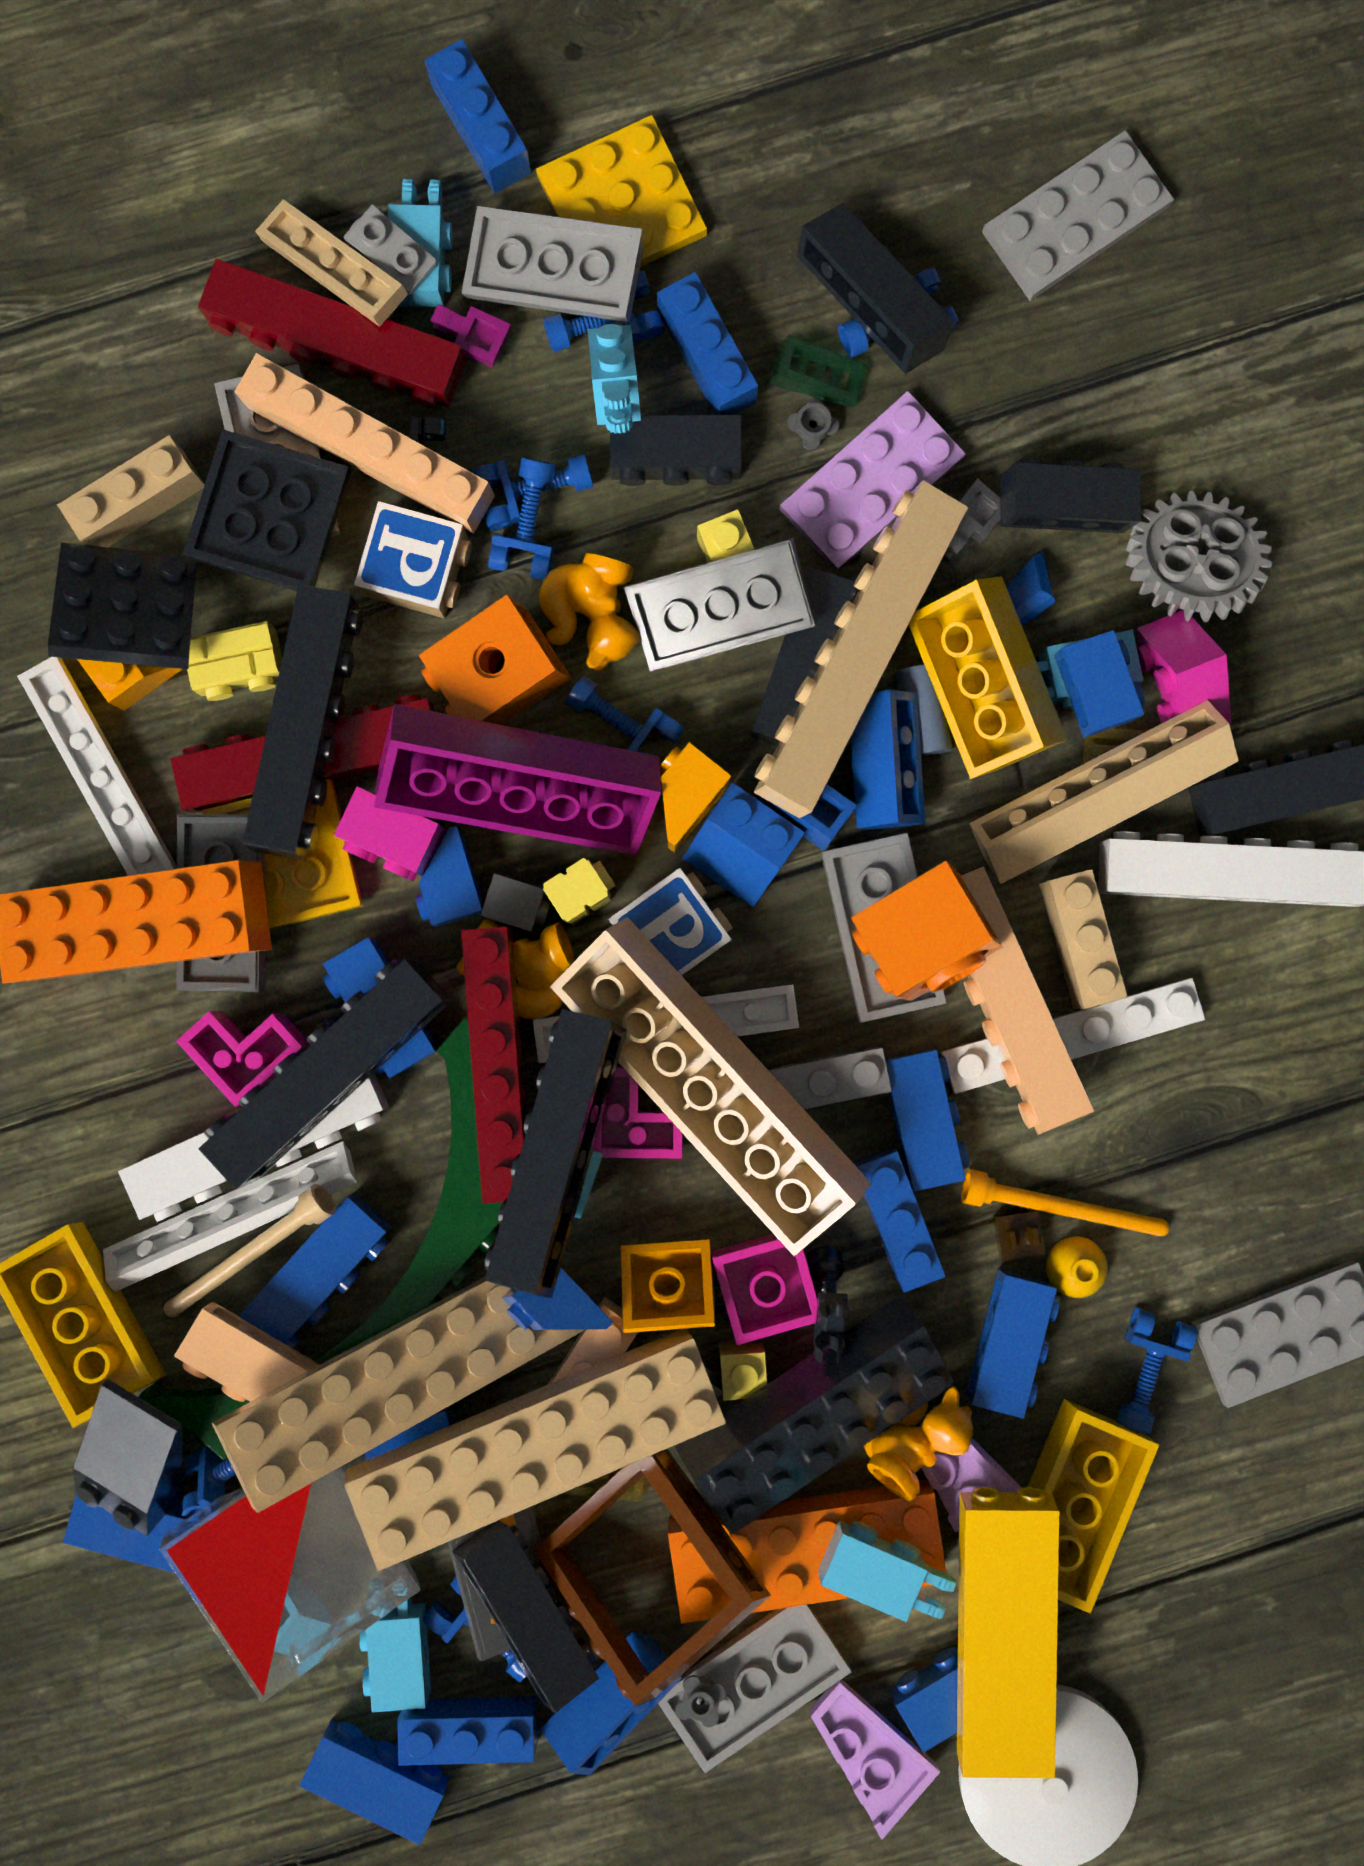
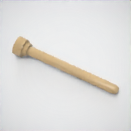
(312, 1207)

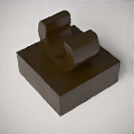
(1019, 1234)

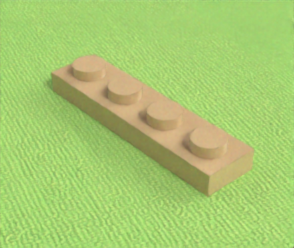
(331, 262)

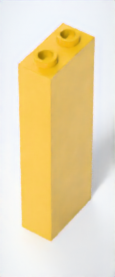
(1007, 1633)

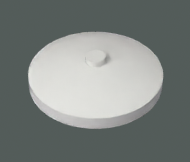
(1064, 1816)

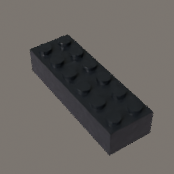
(324, 1074)
(815, 1415)

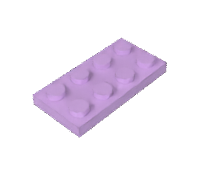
(857, 489)

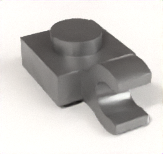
(979, 519)

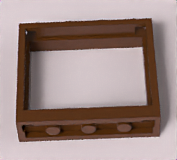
(707, 1537)

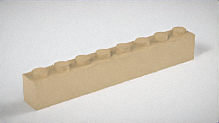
(860, 650)

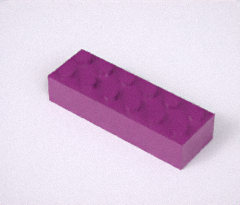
(516, 780)

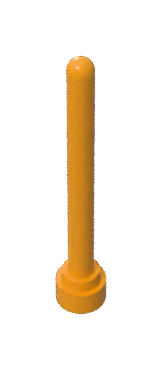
(982, 1189)

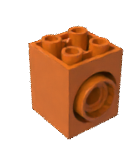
(467, 661)
(925, 934)

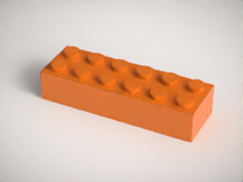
(133, 921)
(792, 1540)

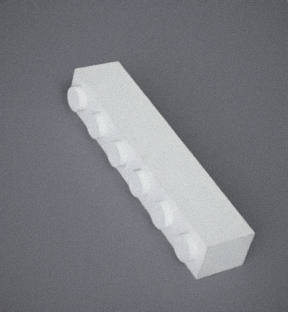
(1231, 871)
(184, 1172)

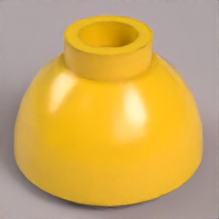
(1077, 1267)

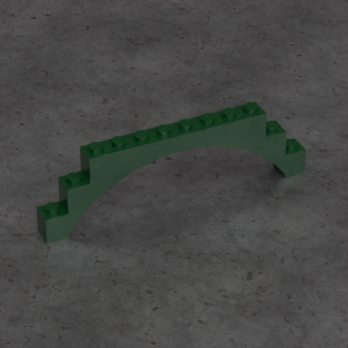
(454, 1234)

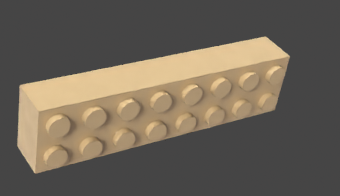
(714, 1087)
(376, 1391)
(532, 1448)

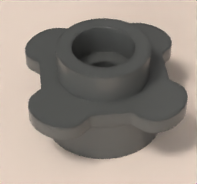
(817, 412)
(700, 1687)

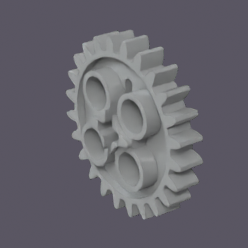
(1200, 544)

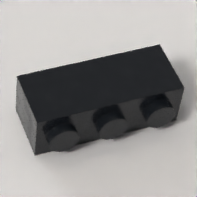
(678, 450)
(1070, 496)

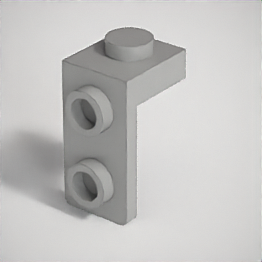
(390, 249)

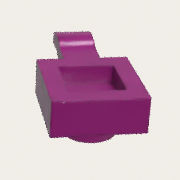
(478, 333)

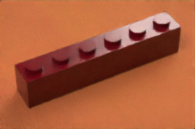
(331, 334)
(229, 772)
(494, 1055)

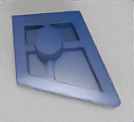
(1032, 589)

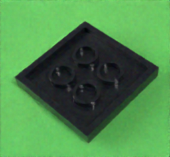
(267, 511)
(122, 606)

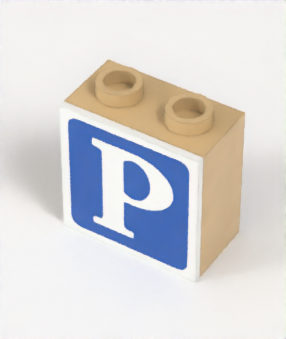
(413, 560)
(678, 921)

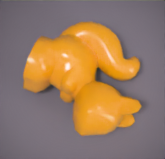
(591, 591)
(537, 968)
(907, 1448)

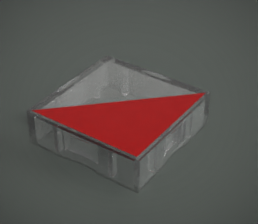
(284, 1580)

